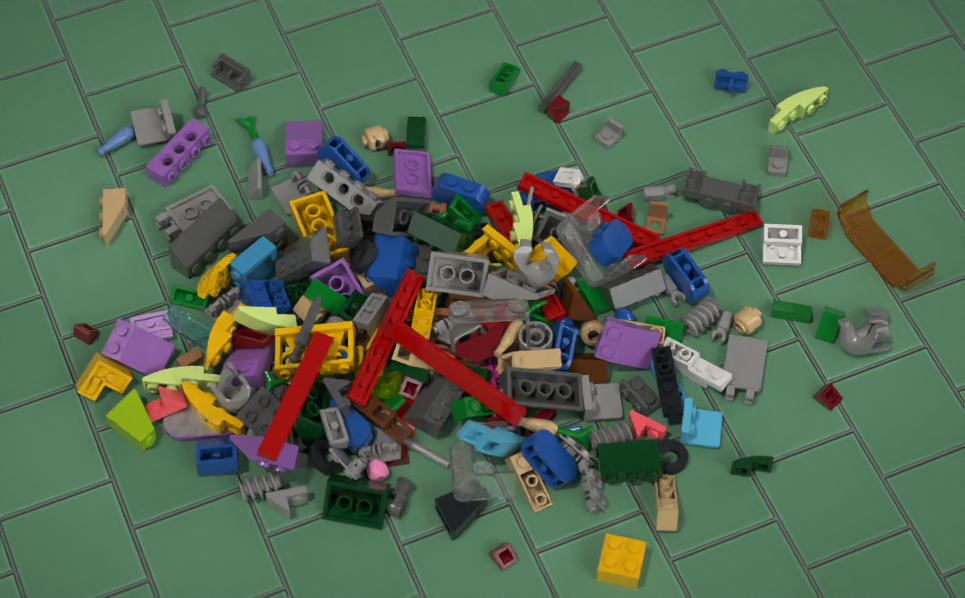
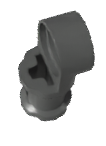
(399, 496)

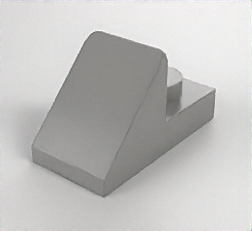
(778, 161)
(882, 336)
(282, 499)

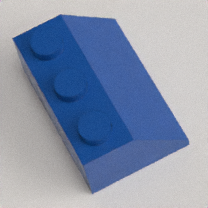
(391, 261)

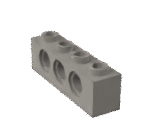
(320, 177)

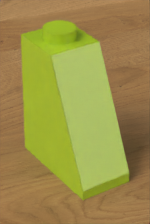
(132, 421)

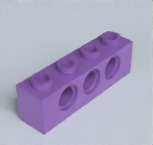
(178, 152)

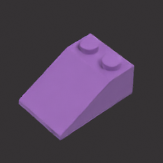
(302, 143)
(339, 278)
(626, 343)
(137, 349)
(251, 363)
(250, 444)

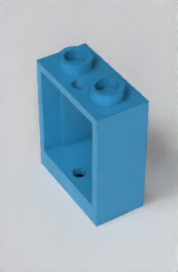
(254, 263)

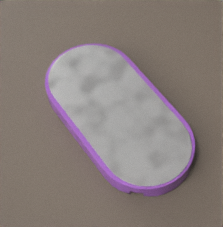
(186, 426)

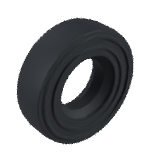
(363, 257)
(681, 452)
(317, 461)

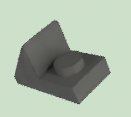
(339, 391)

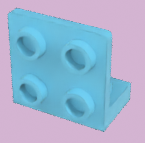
(700, 426)

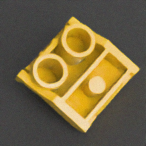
(215, 277)

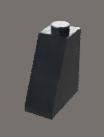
(457, 514)

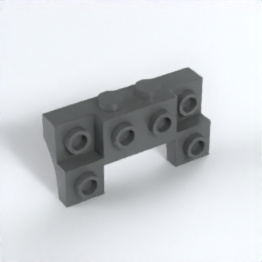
(720, 193)

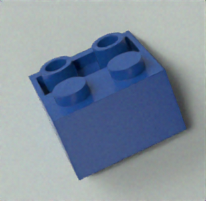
(265, 294)
(216, 456)

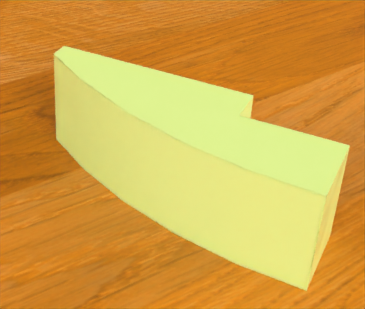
(263, 318)

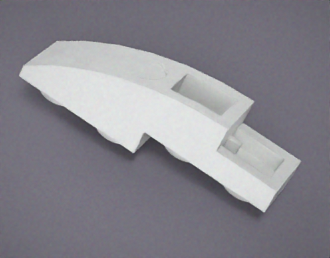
(695, 368)

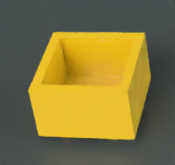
(621, 561)

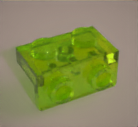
(387, 385)

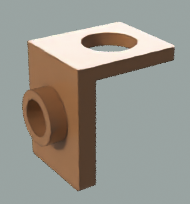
(657, 213)

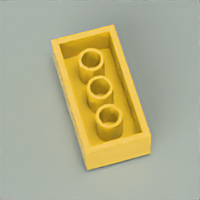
(311, 214)

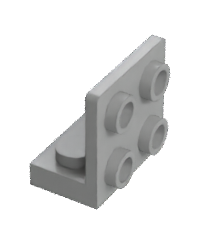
(153, 124)
(601, 401)

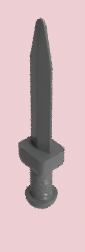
(302, 339)

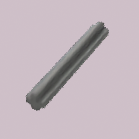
(560, 86)

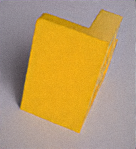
(566, 260)
(101, 373)

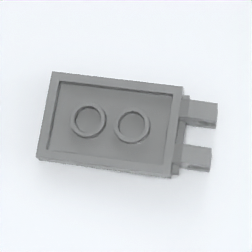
(186, 211)
(746, 363)

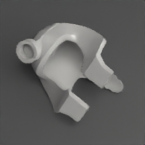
(539, 272)
(857, 341)
(232, 397)

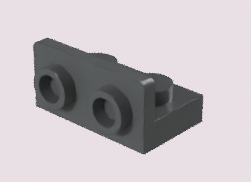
(639, 395)

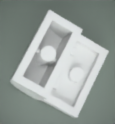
(781, 244)

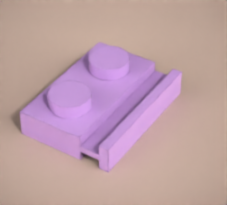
(154, 324)

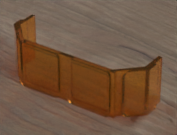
(878, 246)

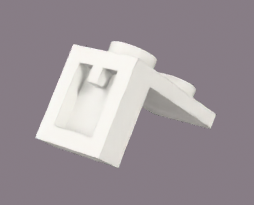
(569, 178)

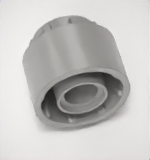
(540, 336)

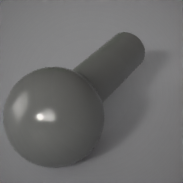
(200, 111)

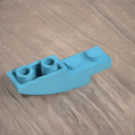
(490, 441)

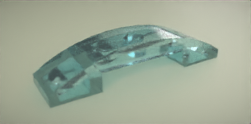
(190, 328)

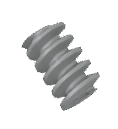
(701, 316)
(616, 434)
(259, 486)

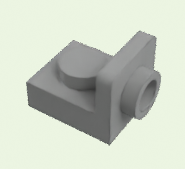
(609, 134)

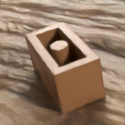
(192, 358)

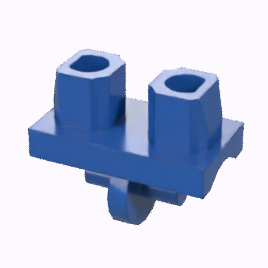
(731, 81)

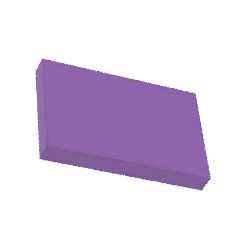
(412, 173)

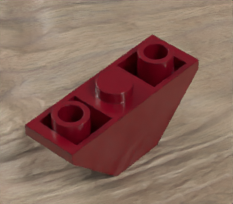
(478, 346)

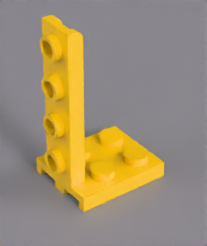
(497, 244)

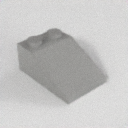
(457, 273)
(509, 284)

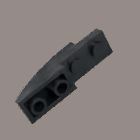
(666, 382)

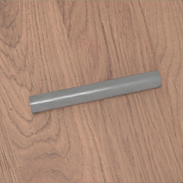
(426, 452)

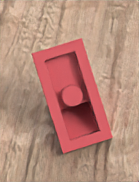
(170, 402)
(643, 425)

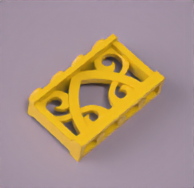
(338, 330)

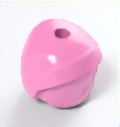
(377, 470)

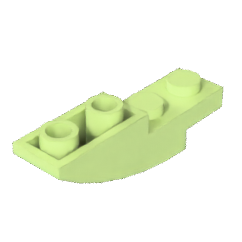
(797, 105)
(522, 220)
(173, 377)

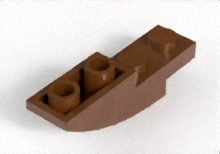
(384, 418)

